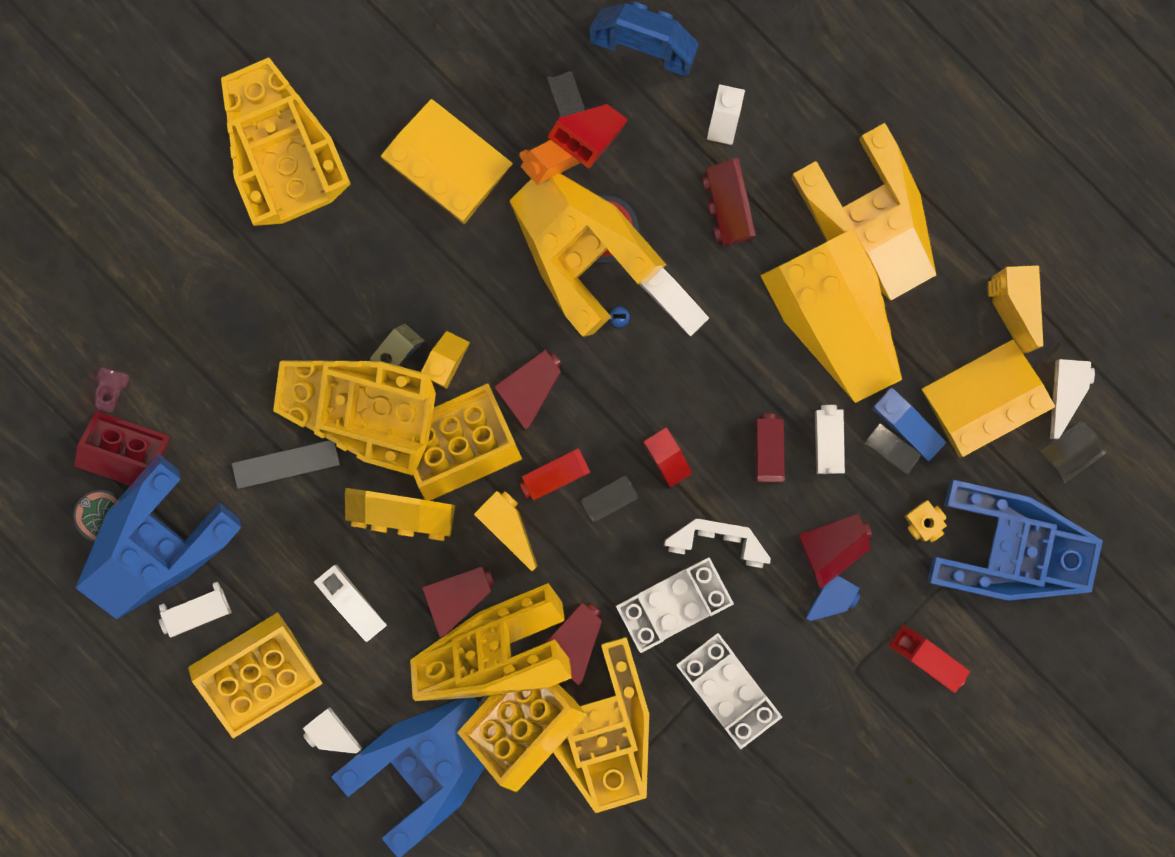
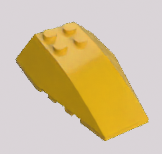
(278, 147)
(838, 313)
(362, 407)

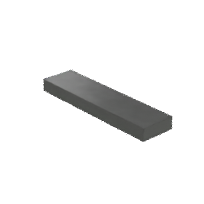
(285, 464)

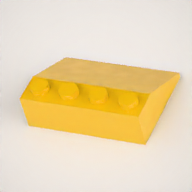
(446, 161)
(1019, 304)
(987, 398)
(465, 443)
(506, 523)
(254, 675)
(520, 731)

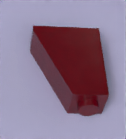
(530, 386)
(769, 449)
(835, 547)
(456, 597)
(578, 637)

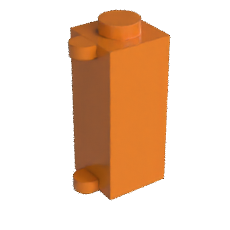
(546, 161)

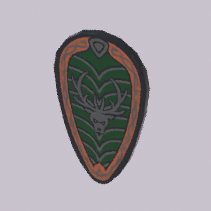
(91, 511)

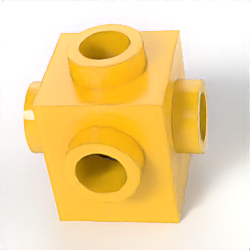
(916, 520)

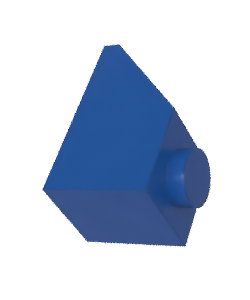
(833, 599)

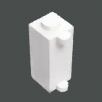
(829, 440)
(194, 612)

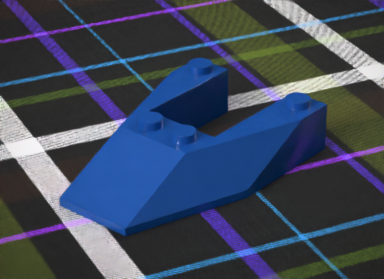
(645, 32)
(1031, 549)
(138, 554)
(430, 760)

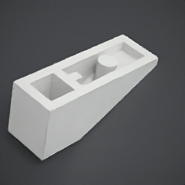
(675, 301)
(1070, 386)

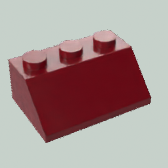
(729, 203)
(118, 448)

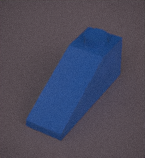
(908, 424)

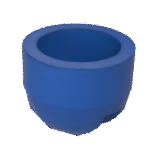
(619, 323)

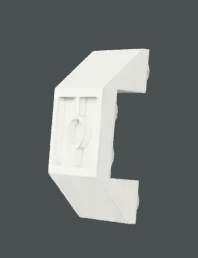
(751, 551)
(674, 604)
(729, 691)

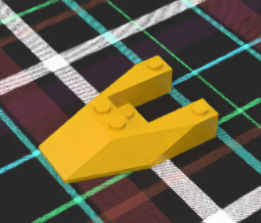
(885, 220)
(568, 233)
(398, 512)
(477, 654)
(610, 745)

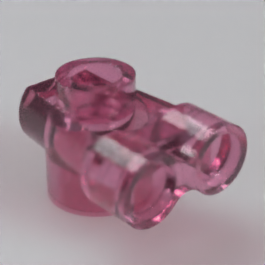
(109, 383)

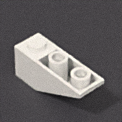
(350, 602)

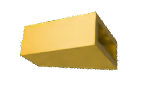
(445, 359)

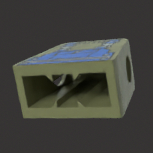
(399, 344)

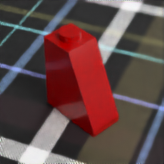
(588, 132)
(667, 457)
(554, 475)
(929, 658)

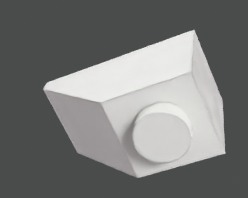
(725, 114)
(330, 734)

